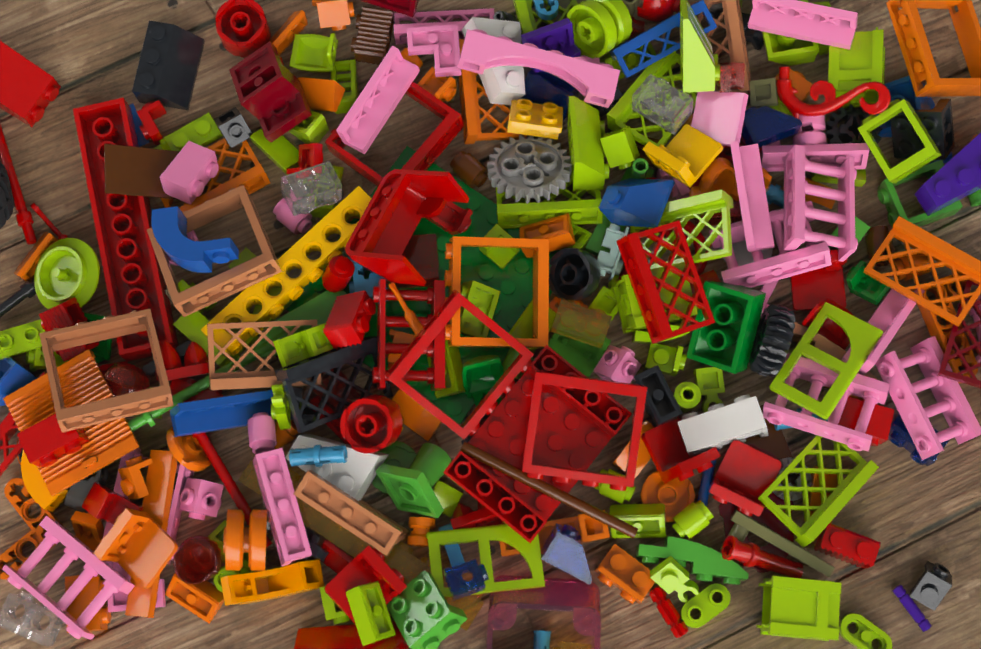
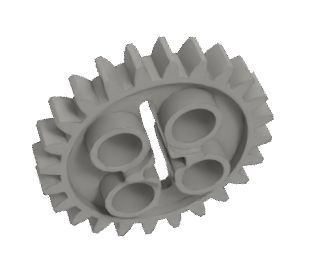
(529, 168)

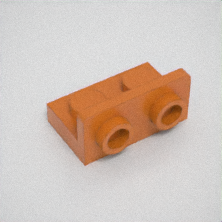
(625, 573)

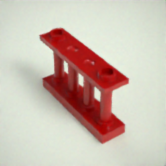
(436, 350)

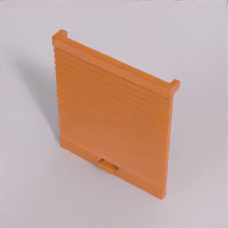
(80, 384)

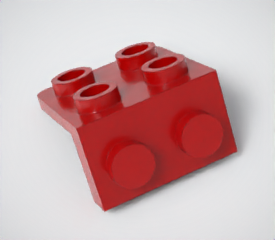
(670, 453)
(744, 477)
(365, 569)

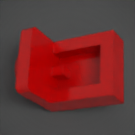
(148, 114)
(309, 156)
(453, 219)

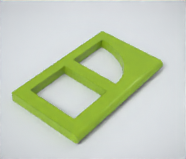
(862, 341)
(482, 535)

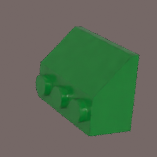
(731, 338)

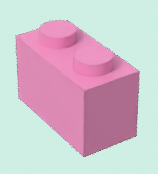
(189, 172)

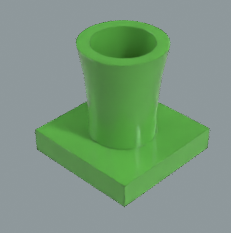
(412, 486)

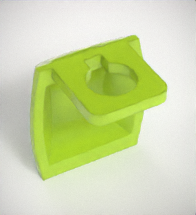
(314, 52)

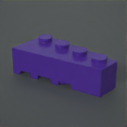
(954, 180)

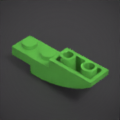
(703, 560)

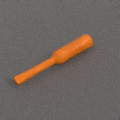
(409, 315)

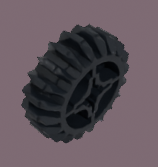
(772, 340)

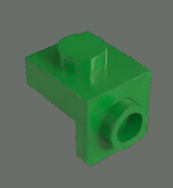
(864, 285)

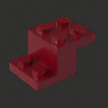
(270, 92)

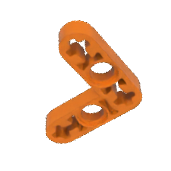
(36, 534)

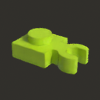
(606, 300)
(710, 383)
(280, 407)
(672, 577)

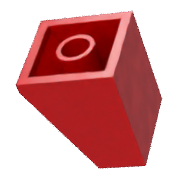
(24, 87)

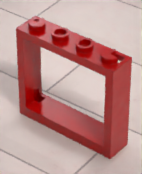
(429, 150)
(425, 338)
(588, 478)

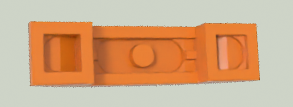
(588, 529)

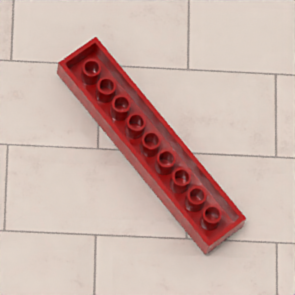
(121, 228)

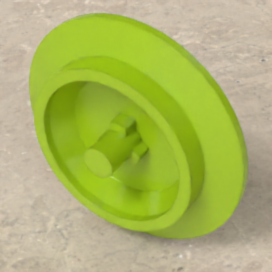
(66, 271)

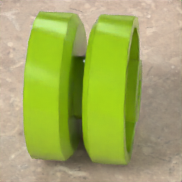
(600, 26)

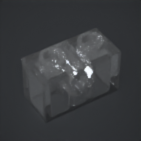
(662, 103)
(311, 188)

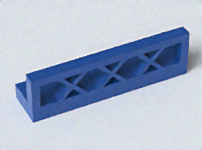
(654, 33)
(218, 413)

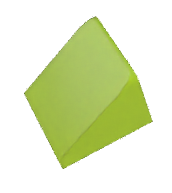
(447, 497)

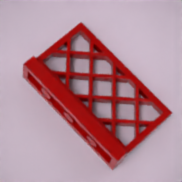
(648, 293)

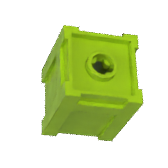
(858, 65)
(628, 306)
(800, 608)

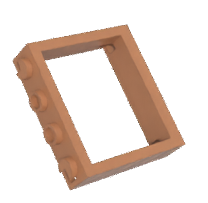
(232, 280)
(113, 407)

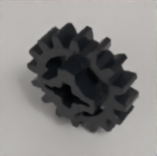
(853, 120)

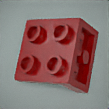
(817, 285)

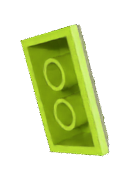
(789, 50)
(585, 146)

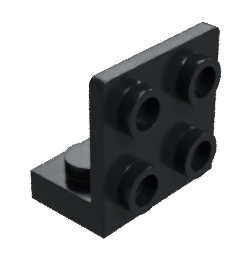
(937, 123)

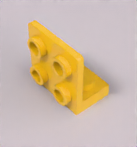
(535, 119)
(685, 155)

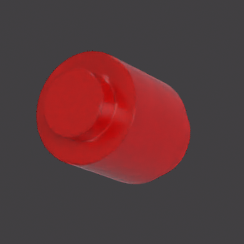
(337, 274)

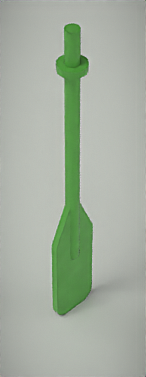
(315, 309)

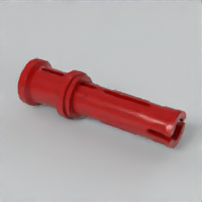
(752, 556)

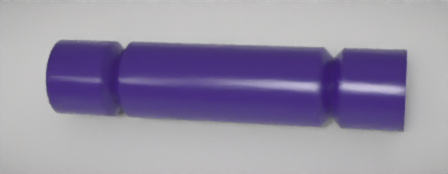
(911, 608)

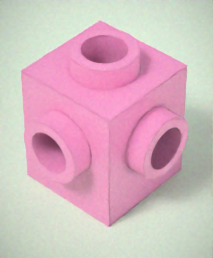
(617, 365)
(201, 498)

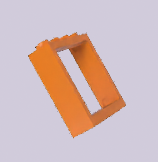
(918, 52)
(540, 290)

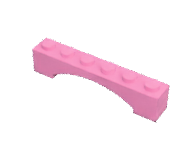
(592, 80)

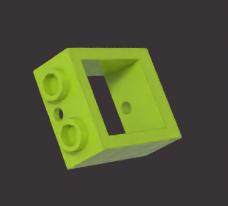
(912, 163)

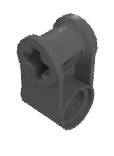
(78, 492)

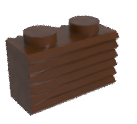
(373, 35)

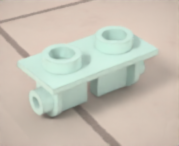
(611, 262)

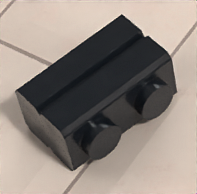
(659, 398)

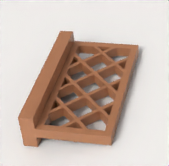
(735, 37)
(254, 378)
(350, 513)

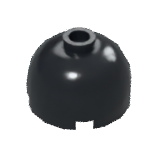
(573, 274)

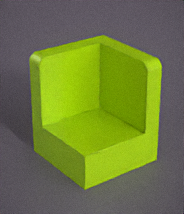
(499, 256)

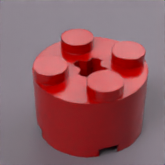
(242, 27)
(369, 437)

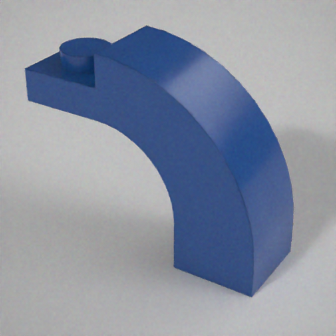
(196, 256)

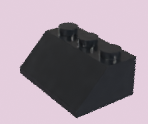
(168, 66)

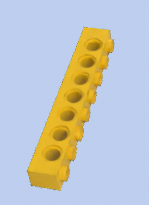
(294, 258)

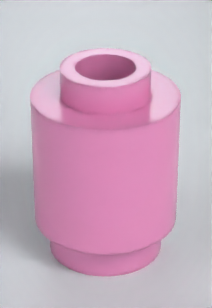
(296, 224)
(261, 433)

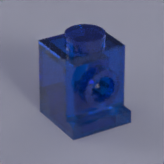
(458, 586)

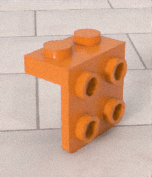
(137, 546)

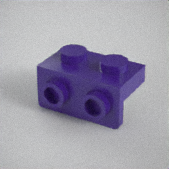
(554, 37)

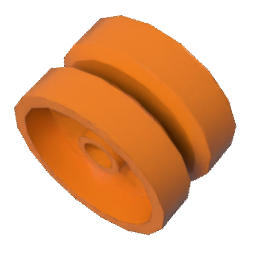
(243, 540)

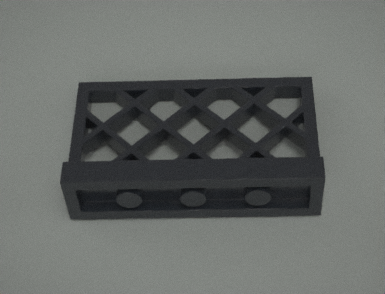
(321, 363)

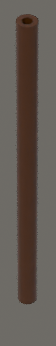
(549, 490)

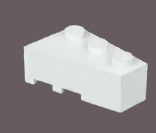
(501, 82)
(722, 425)
(351, 477)

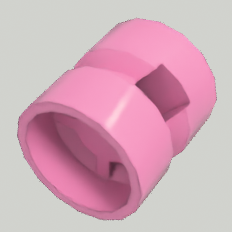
(811, 131)

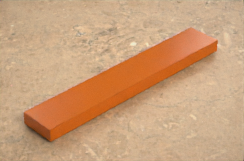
(157, 505)

